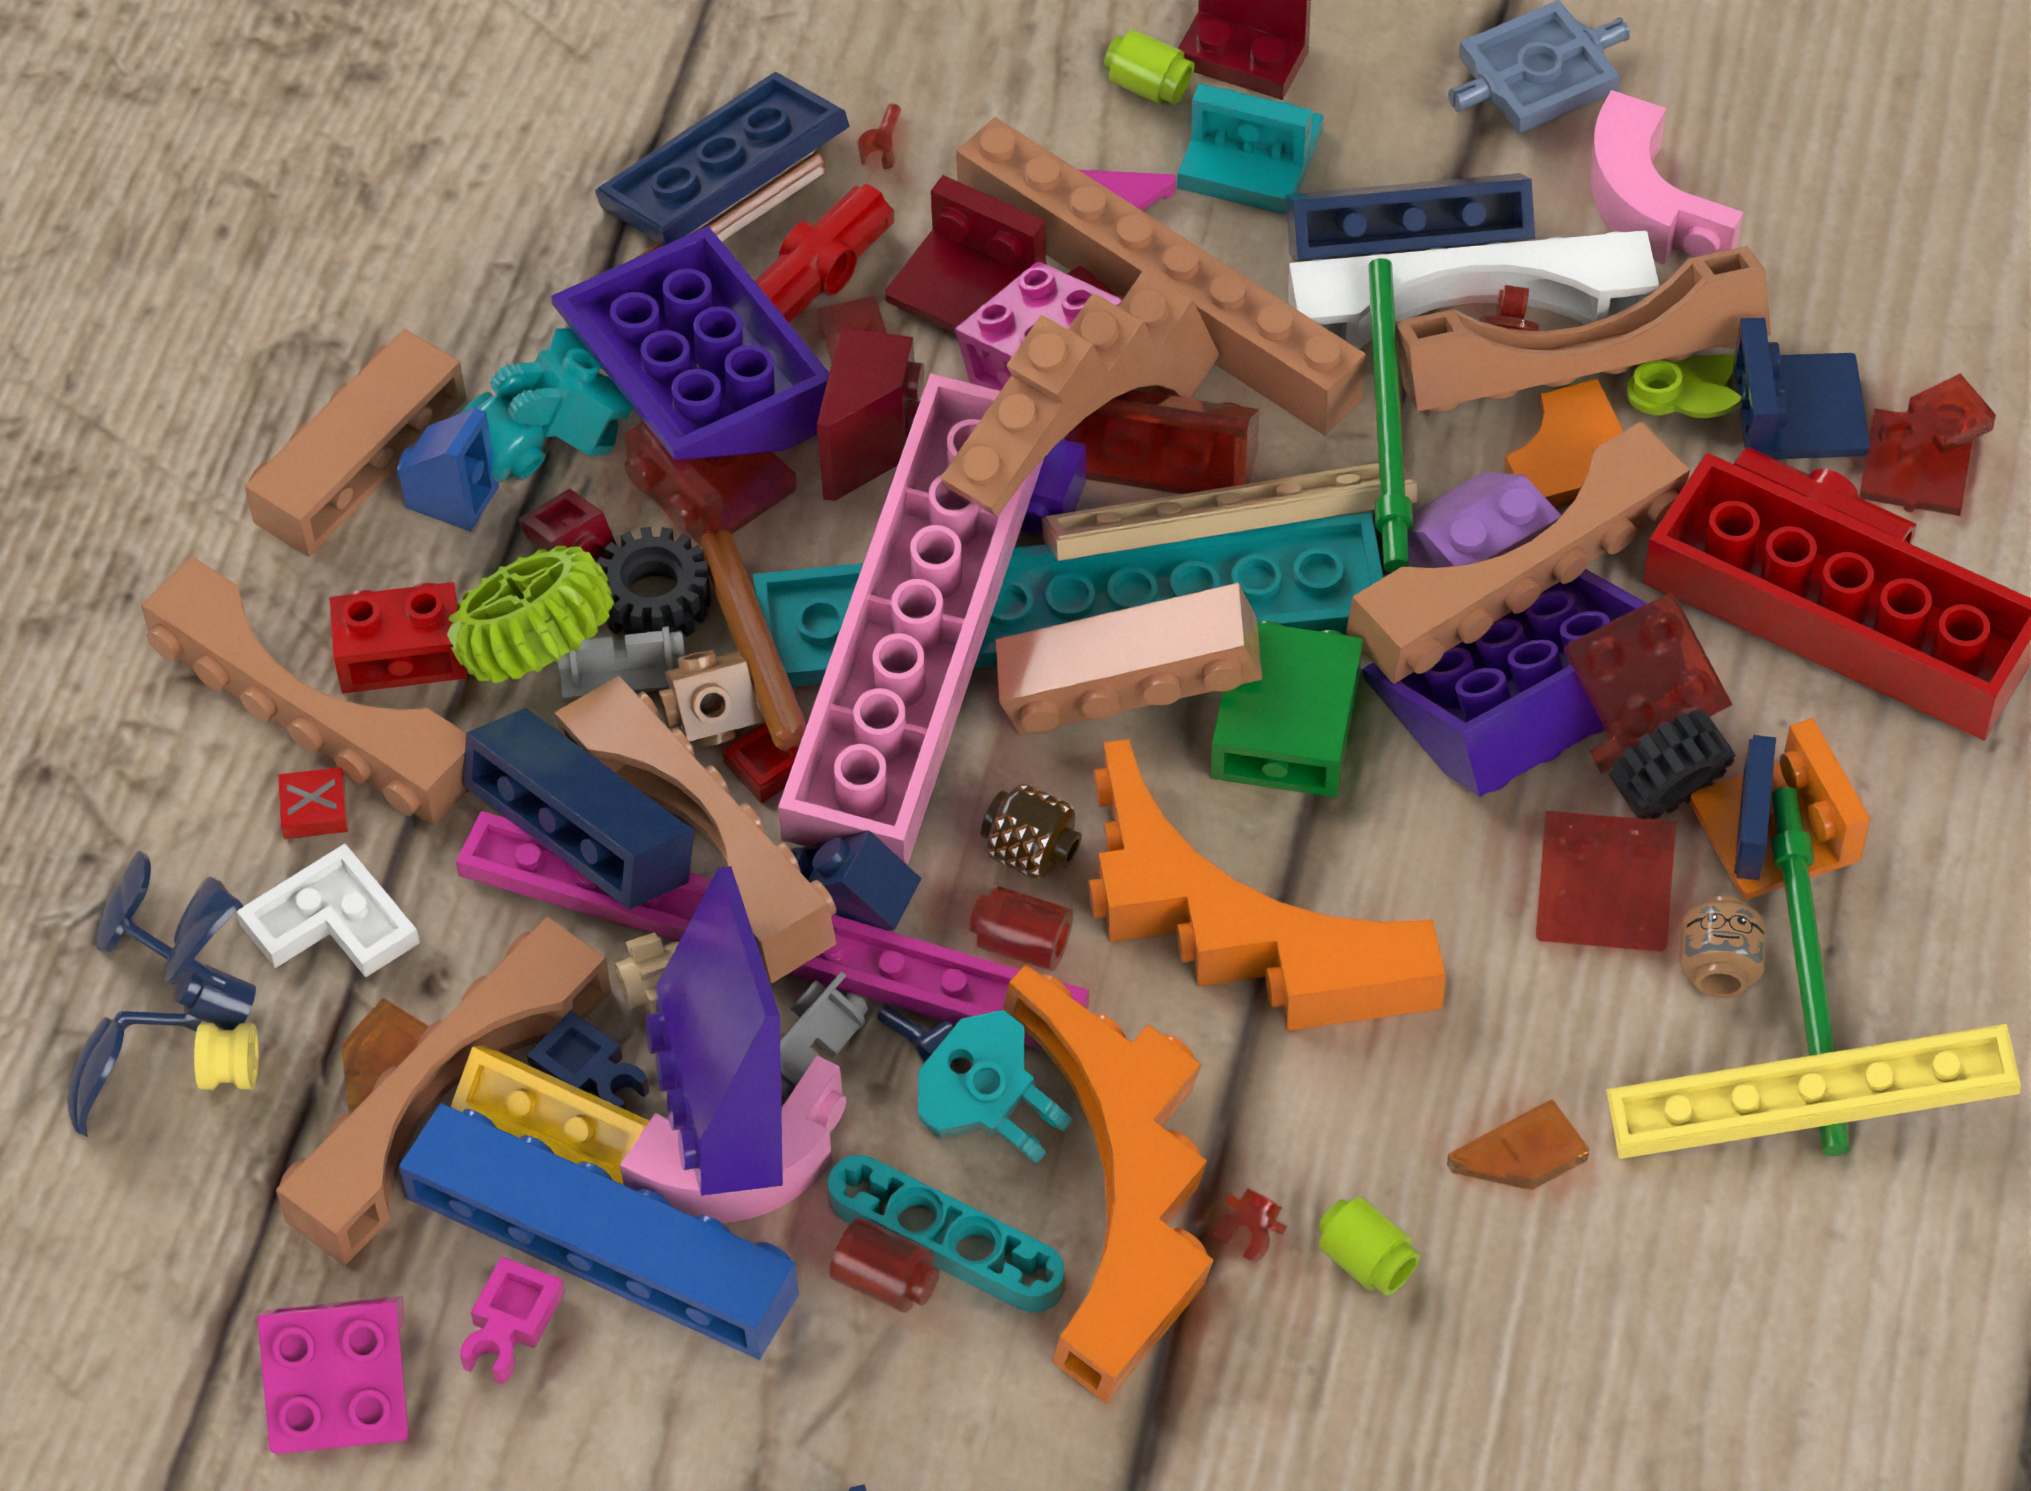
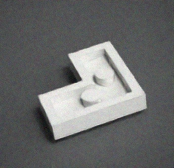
(333, 899)

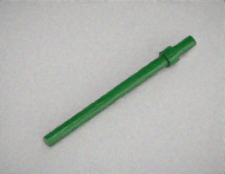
(1393, 508)
(1793, 856)

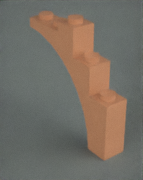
(1073, 372)

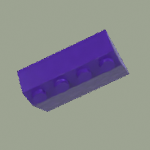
(699, 350)
(1511, 693)
(720, 1048)

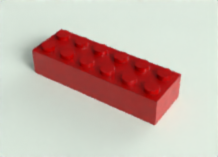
(1843, 595)

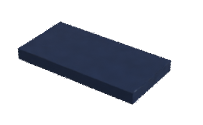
(721, 158)

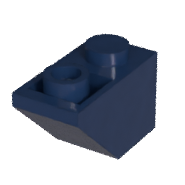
(861, 877)

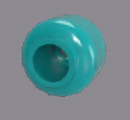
(514, 446)

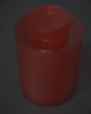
(1022, 927)
(884, 1266)

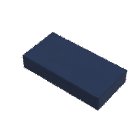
(1755, 807)

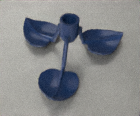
(203, 990)

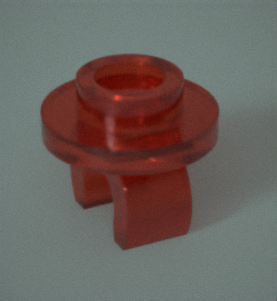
(1511, 310)
(1255, 1213)

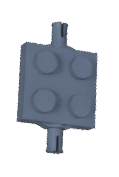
(1539, 66)

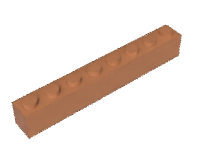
(1092, 227)

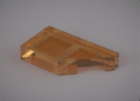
(375, 1045)
(1523, 1150)

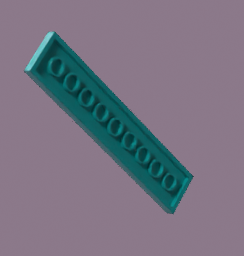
(1288, 572)

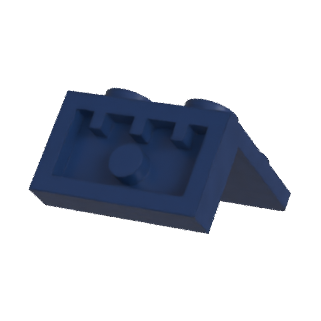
(1798, 401)

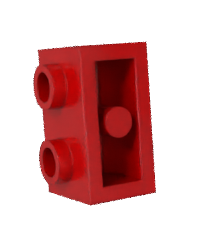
(394, 637)

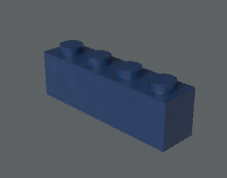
(1410, 216)
(578, 808)

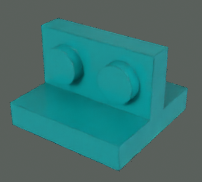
(1248, 148)

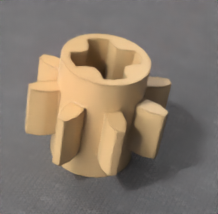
(642, 970)

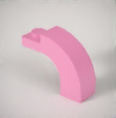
(1637, 198)
(806, 1154)

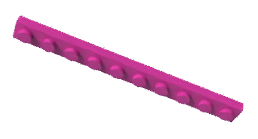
(875, 960)

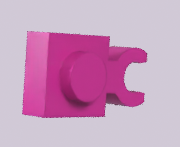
(510, 1310)

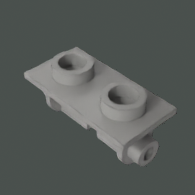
(636, 659)
(823, 1018)

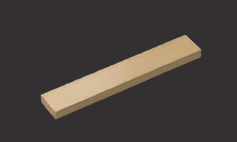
(1216, 511)

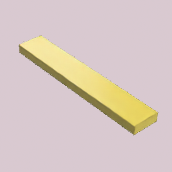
(1813, 1091)

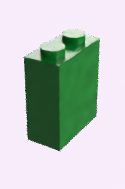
(1295, 720)

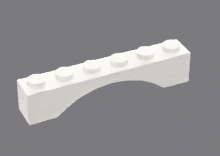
(1567, 276)

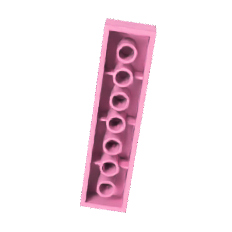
(905, 641)

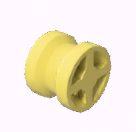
(226, 1056)

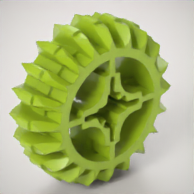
(530, 614)

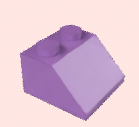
(1478, 521)

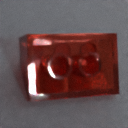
(1169, 442)

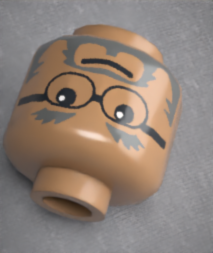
(1722, 946)

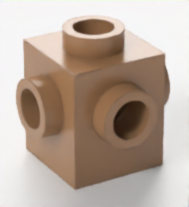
(731, 704)

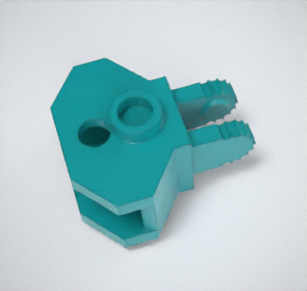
(565, 395)
(989, 1090)

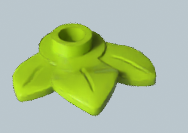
(1685, 386)

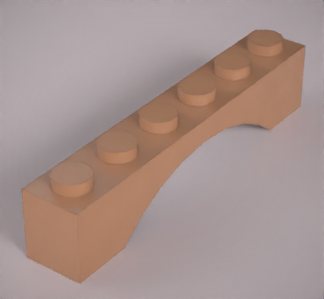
(1460, 359)
(1427, 611)
(628, 736)
(400, 752)
(348, 1181)

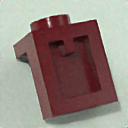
(570, 523)

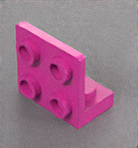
(1002, 323)
(333, 1374)

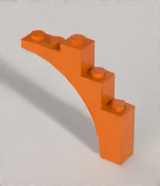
(1312, 962)
(1149, 1174)

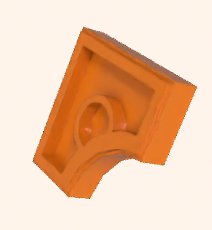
(1561, 453)

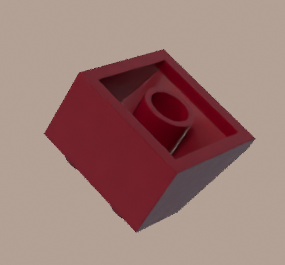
(866, 409)

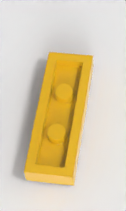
(548, 1109)

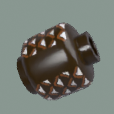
(1031, 831)

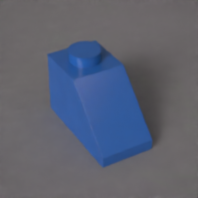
(450, 470)

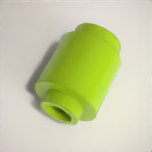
(1148, 67)
(1368, 1245)

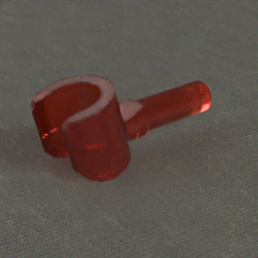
(880, 138)

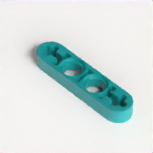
(952, 1224)

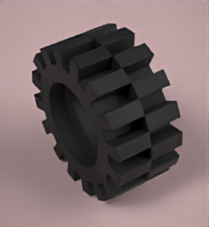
(656, 557)
(1671, 764)

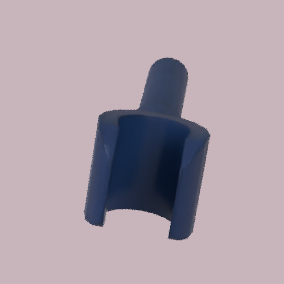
(924, 1042)

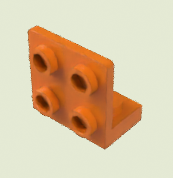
(1827, 808)

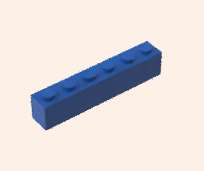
(601, 1229)

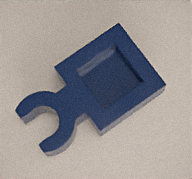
(587, 1060)

